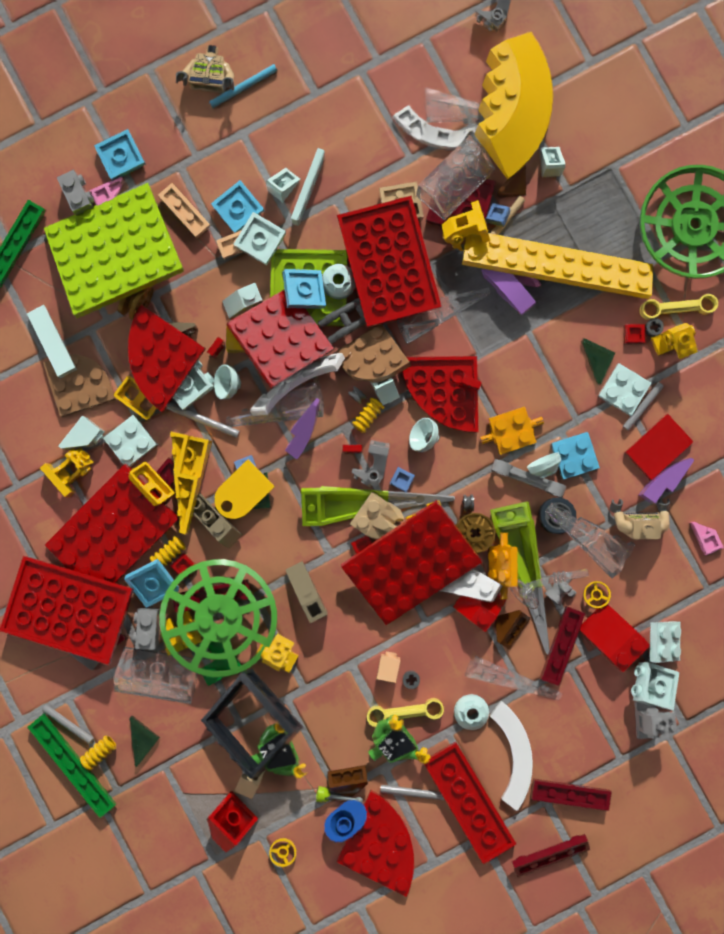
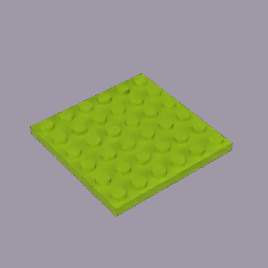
(113, 250)

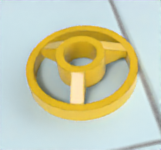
(601, 594)
(286, 847)

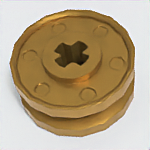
(132, 303)
(485, 530)

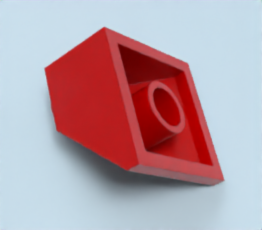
(478, 611)
(230, 822)

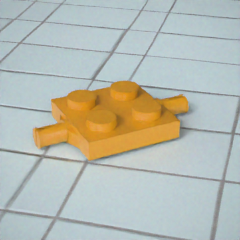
(512, 430)
(503, 565)

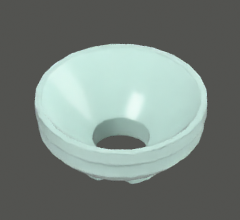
(338, 291)
(226, 382)
(420, 434)
(545, 466)
(468, 702)

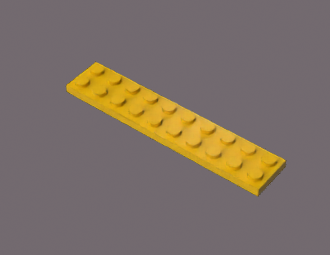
(559, 265)

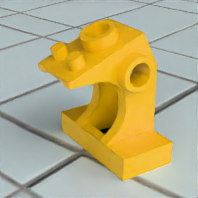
(454, 231)
(680, 337)
(60, 476)
(279, 654)

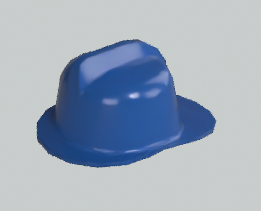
(345, 821)

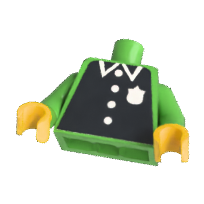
(395, 742)
(286, 761)

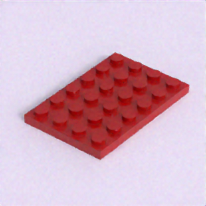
(389, 261)
(111, 529)
(411, 563)
(66, 610)

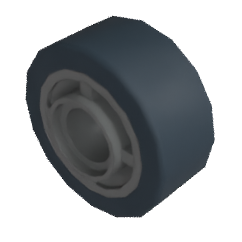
(547, 521)

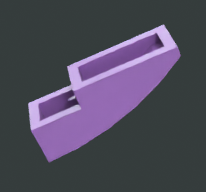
(510, 290)
(303, 430)
(665, 481)

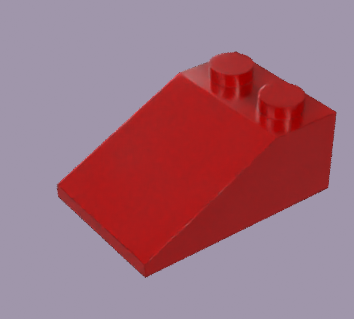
(614, 637)

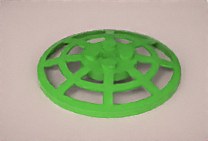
(680, 222)
(204, 617)

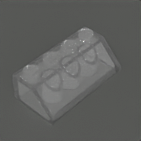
(455, 178)
(154, 676)

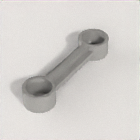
(510, 471)

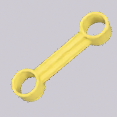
(679, 306)
(407, 711)

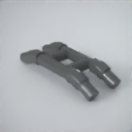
(349, 326)

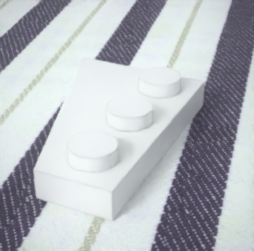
(475, 586)

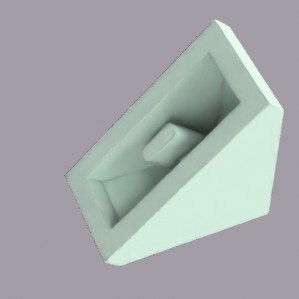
(551, 162)
(282, 184)

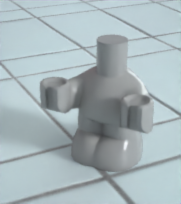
(558, 591)

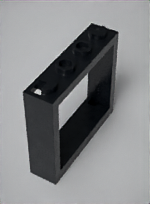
(271, 704)

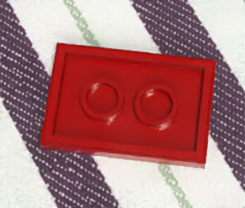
(659, 447)

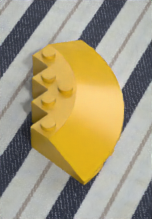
(516, 103)

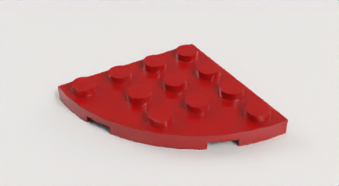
(160, 357)
(438, 392)
(381, 847)

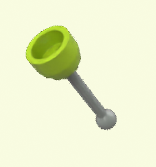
(324, 795)

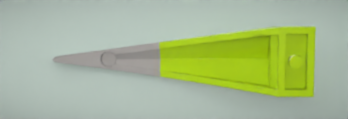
(336, 504)
(520, 526)

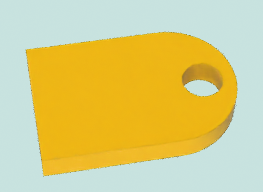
(243, 489)

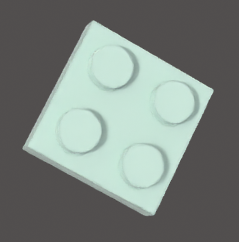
(259, 238)
(624, 389)
(130, 441)
(665, 641)

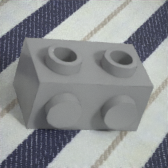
(75, 192)
(147, 628)

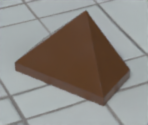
(515, 185)
(510, 627)
(348, 780)

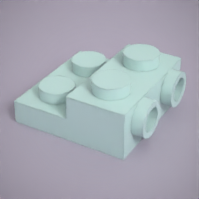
(194, 387)
(655, 685)

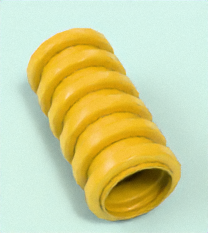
(368, 414)
(169, 551)
(97, 753)

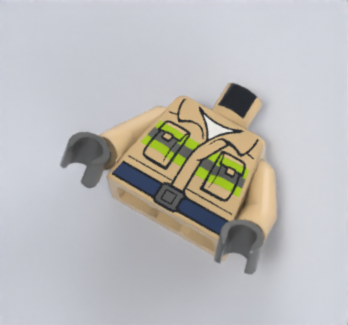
(207, 72)
(642, 524)

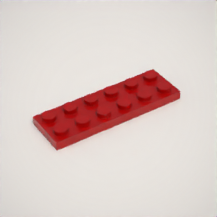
(469, 802)

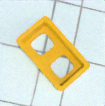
(133, 404)
(154, 482)

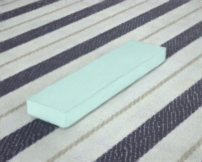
(308, 187)
(51, 341)

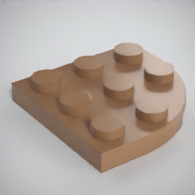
(373, 356)
(81, 388)

